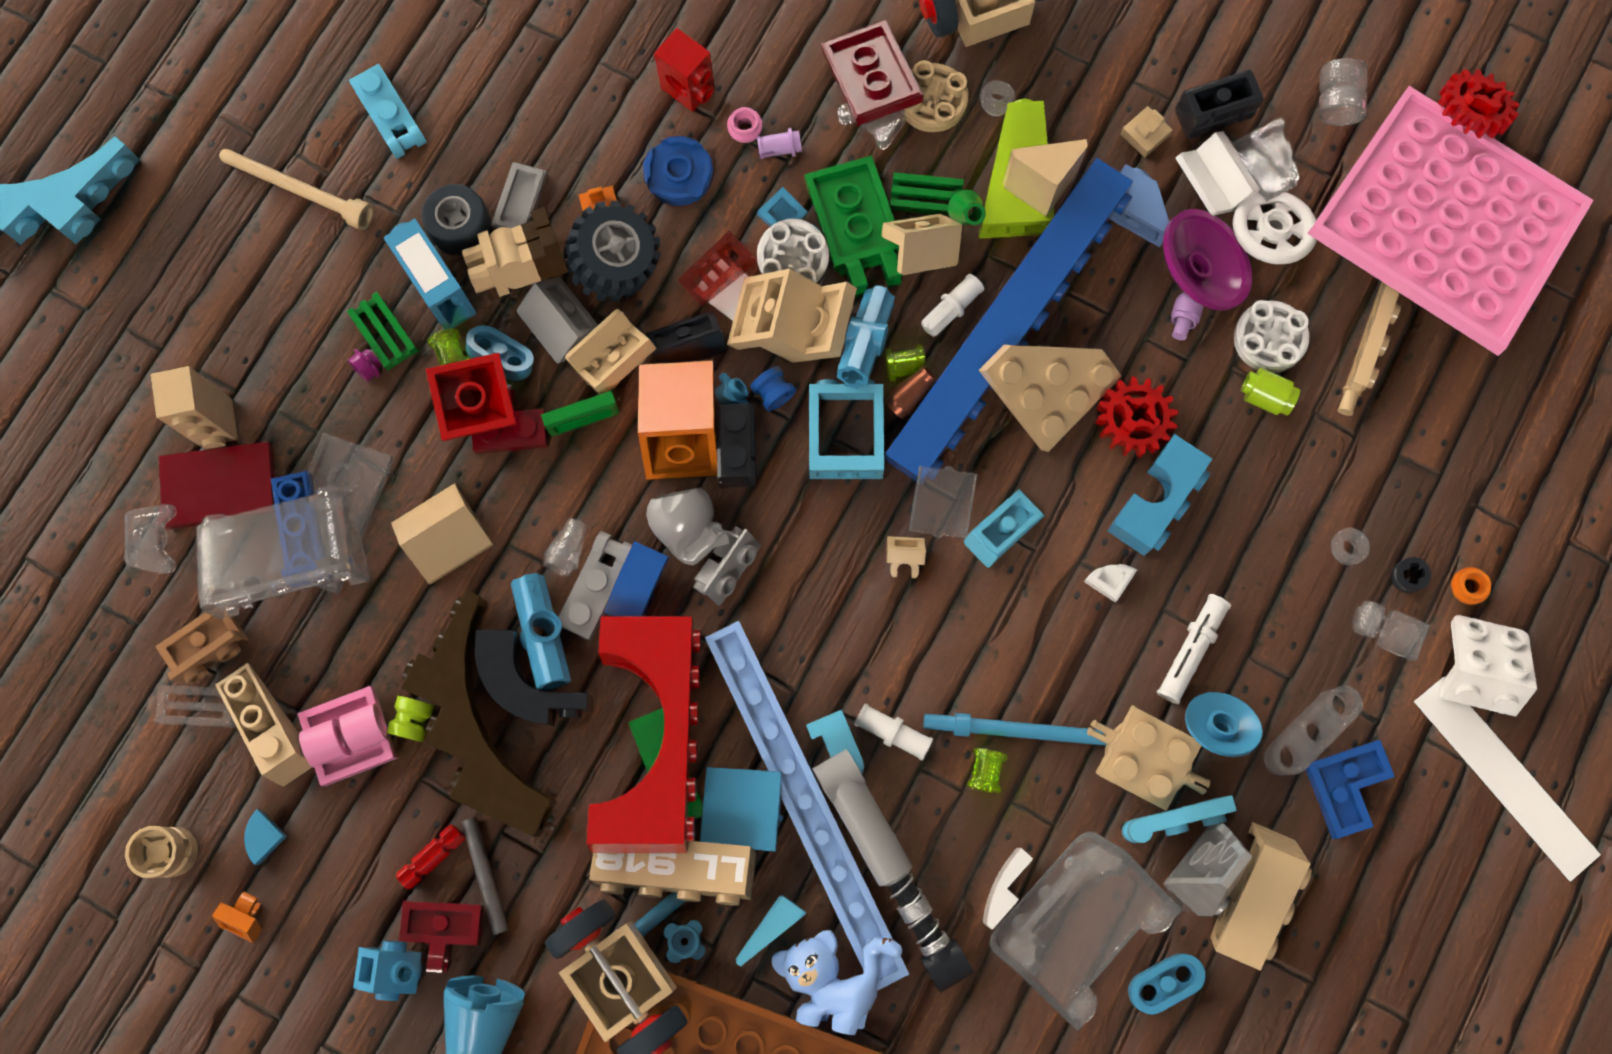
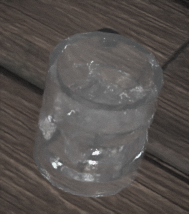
(1343, 92)

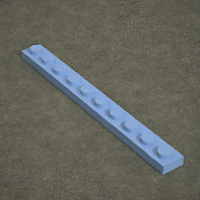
(803, 798)

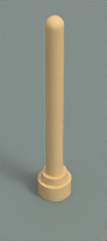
(355, 212)

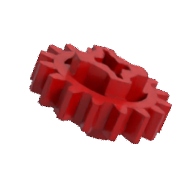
(1478, 103)
(1146, 427)

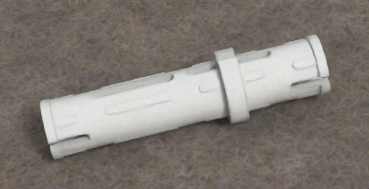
(1190, 655)

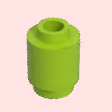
(1270, 392)

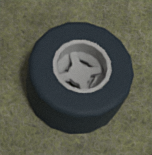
(450, 207)

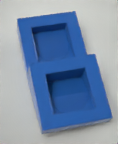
(636, 582)

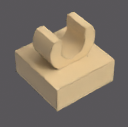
(1146, 131)
(905, 551)

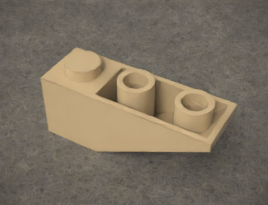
(263, 726)

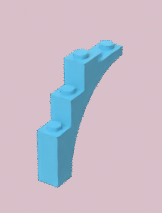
(66, 196)

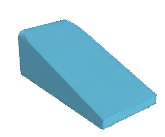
(1003, 528)
(777, 920)

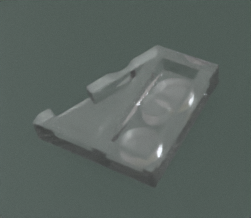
(1269, 159)

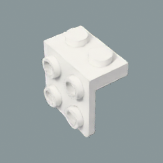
(1490, 667)

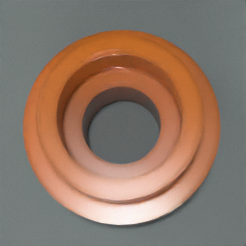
(1480, 581)

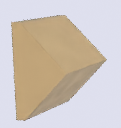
(1043, 172)
(441, 534)

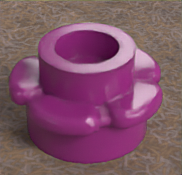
(365, 364)

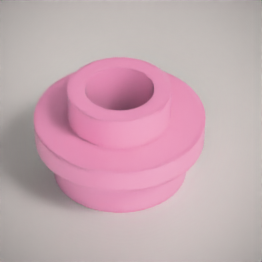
(742, 116)

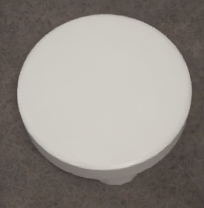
(793, 246)
(1271, 336)

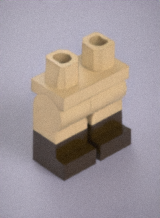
(515, 256)

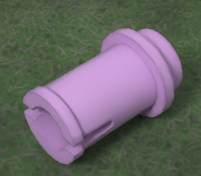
(779, 144)

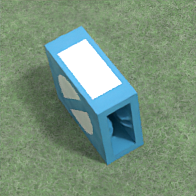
(429, 274)

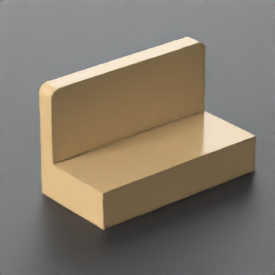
(925, 242)

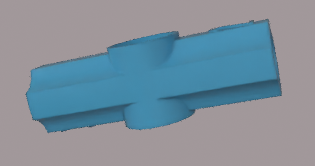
(866, 337)
(544, 653)

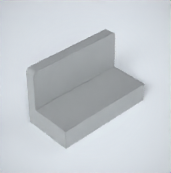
(555, 317)

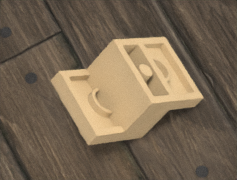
(792, 316)

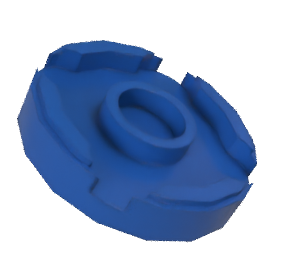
(678, 171)

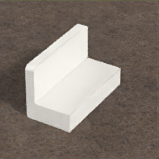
(1218, 174)

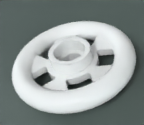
(1281, 220)

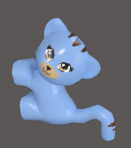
(813, 970)

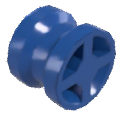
(773, 388)

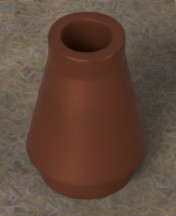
(910, 393)

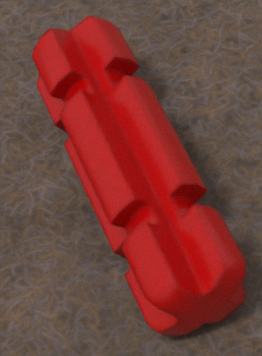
(430, 856)

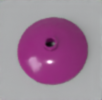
(1207, 260)

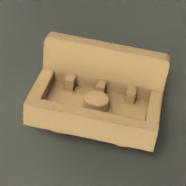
(609, 352)

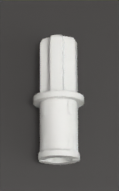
(952, 305)

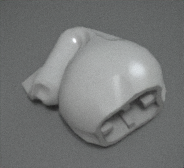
(686, 524)

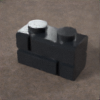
(1219, 104)
(736, 445)

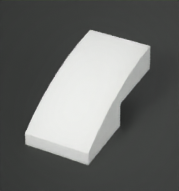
(1000, 898)

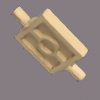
(1148, 757)

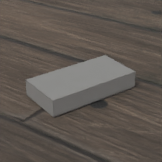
(519, 196)

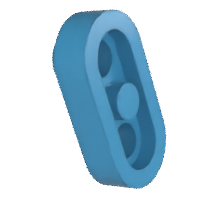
(515, 357)
(1166, 986)

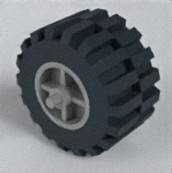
(611, 251)

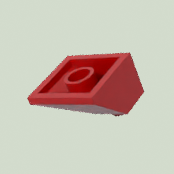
(470, 397)

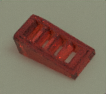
(717, 251)

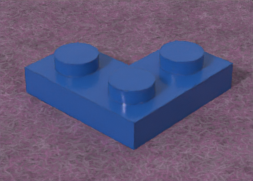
(1338, 782)

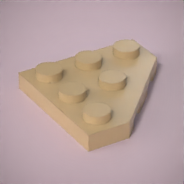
(1049, 386)

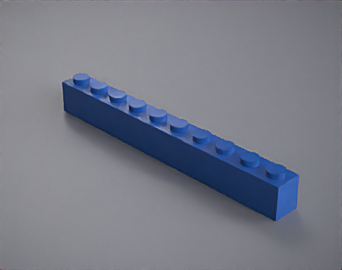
(1011, 317)

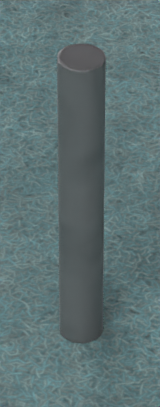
(484, 876)

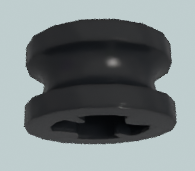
(1418, 566)

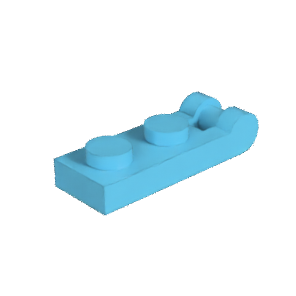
(387, 110)
(1176, 820)

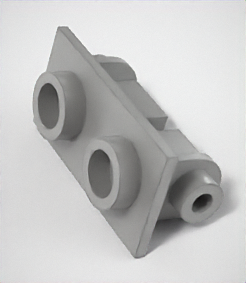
(720, 579)

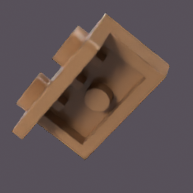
(200, 647)

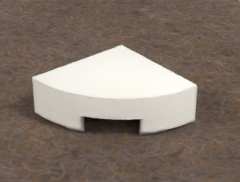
(1111, 580)

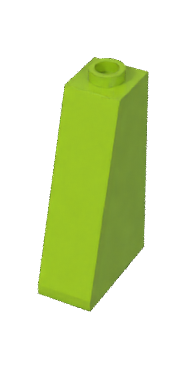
(1005, 213)

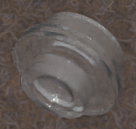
(993, 106)
(1357, 539)

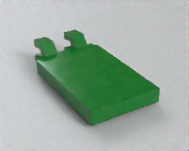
(851, 219)

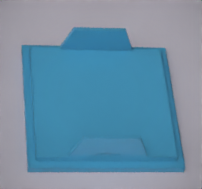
(741, 807)

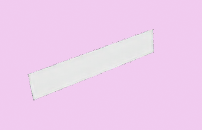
(1509, 782)

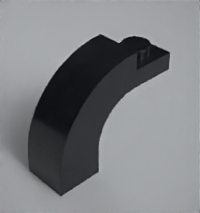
(501, 674)

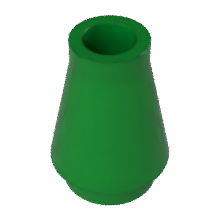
(960, 205)

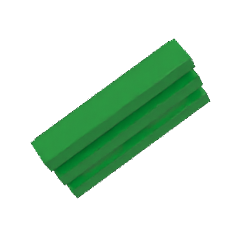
(923, 181)
(367, 307)
(580, 414)

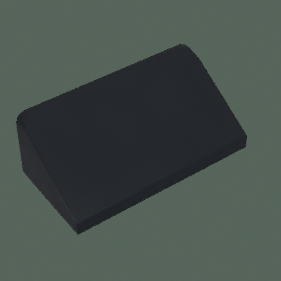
(688, 340)

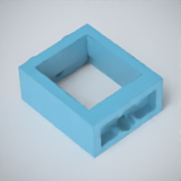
(846, 466)

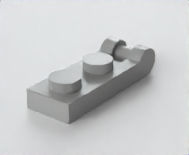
(593, 587)

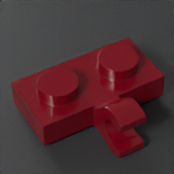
(526, 434)
(440, 926)

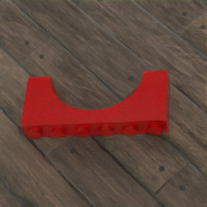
(656, 810)

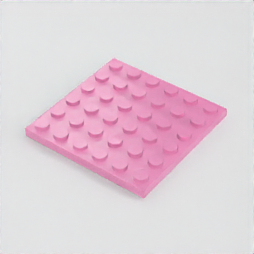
(1452, 220)

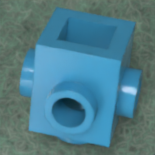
(388, 970)

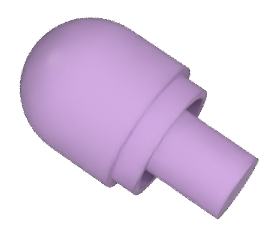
(1185, 316)

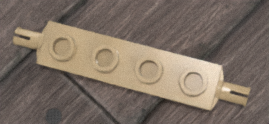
(1373, 344)

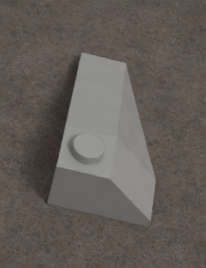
(1210, 871)

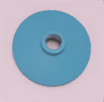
(1223, 724)

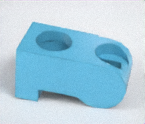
(836, 736)

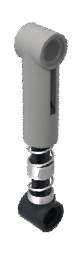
(891, 867)

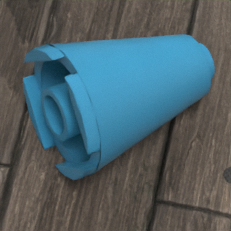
(479, 1014)

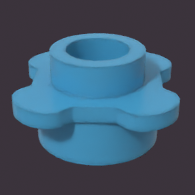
(731, 390)
(676, 949)

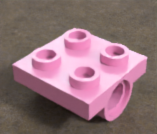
(345, 736)

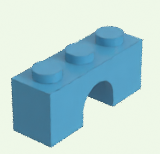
(1179, 470)

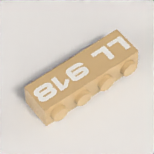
(704, 870)

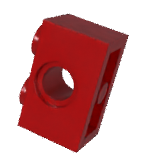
(685, 70)

